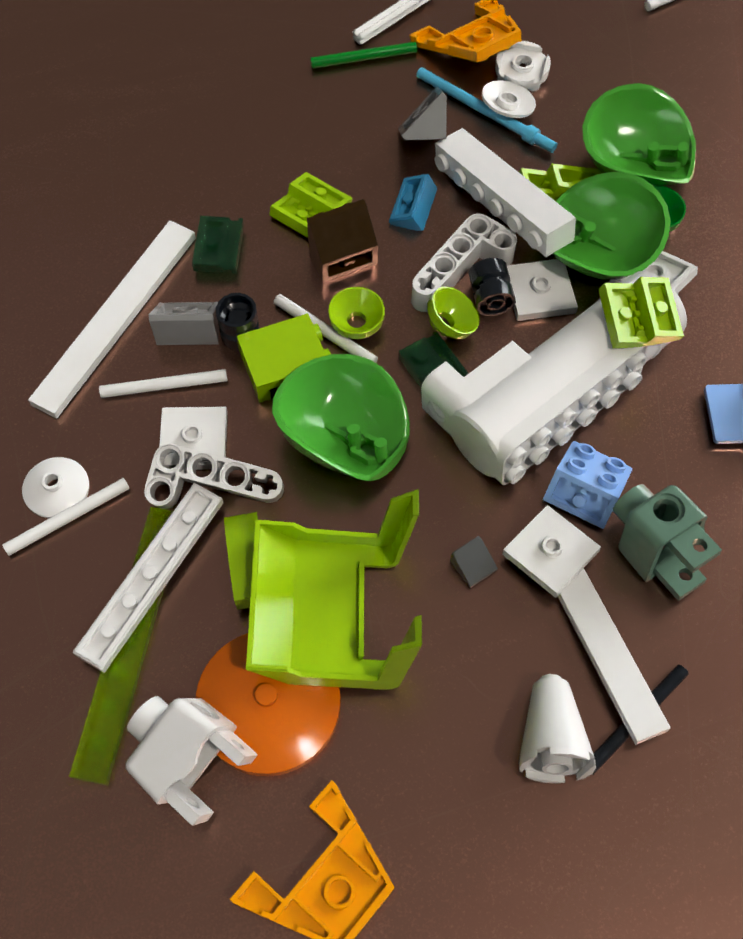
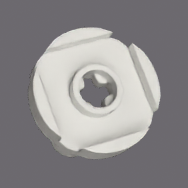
(529, 77)

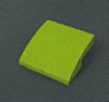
(305, 199)
(640, 312)

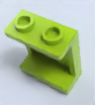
(279, 350)

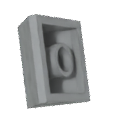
(428, 119)
(185, 323)

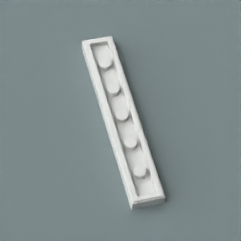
(148, 578)
(612, 660)

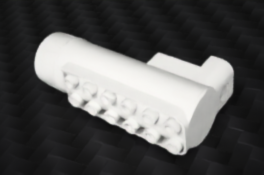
(527, 403)

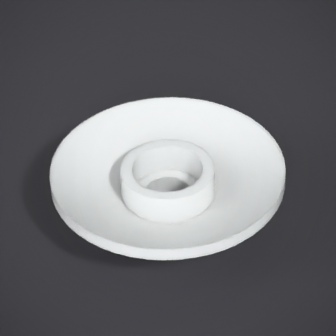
(508, 99)
(51, 500)

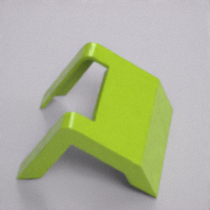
(311, 602)

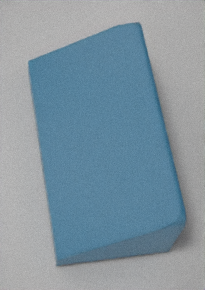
(414, 202)

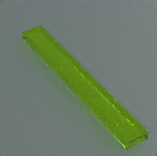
(117, 686)

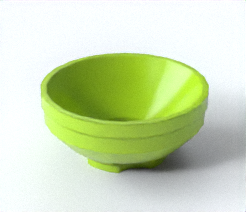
(356, 302)
(456, 309)

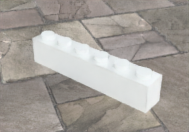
(505, 192)

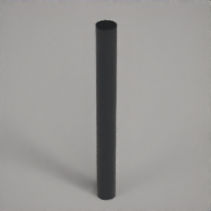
(621, 734)

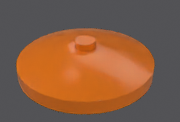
(274, 718)

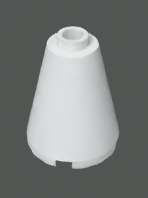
(555, 735)

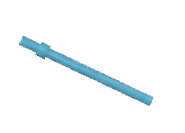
(529, 133)

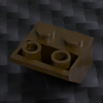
(342, 240)

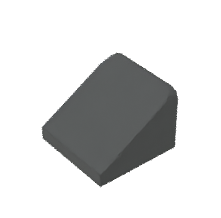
(473, 562)

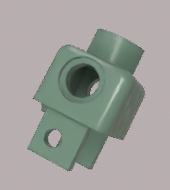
(666, 521)

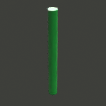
(363, 55)

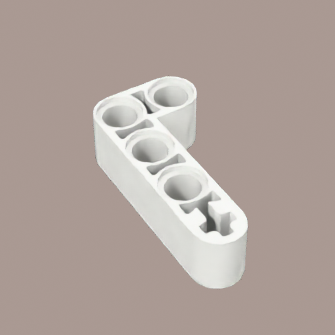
(474, 239)
(216, 479)

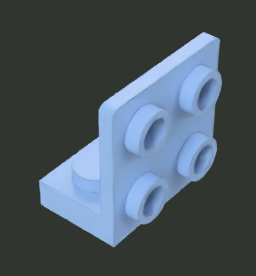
(725, 412)
(587, 483)

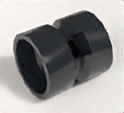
(492, 287)
(236, 315)

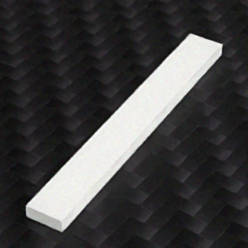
(111, 320)

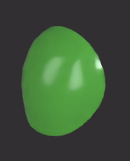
(641, 134)
(617, 226)
(344, 415)

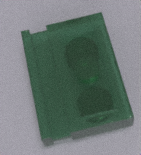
(218, 244)
(427, 355)

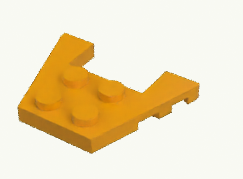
(475, 40)
(339, 888)

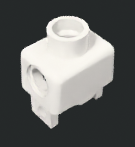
(178, 747)

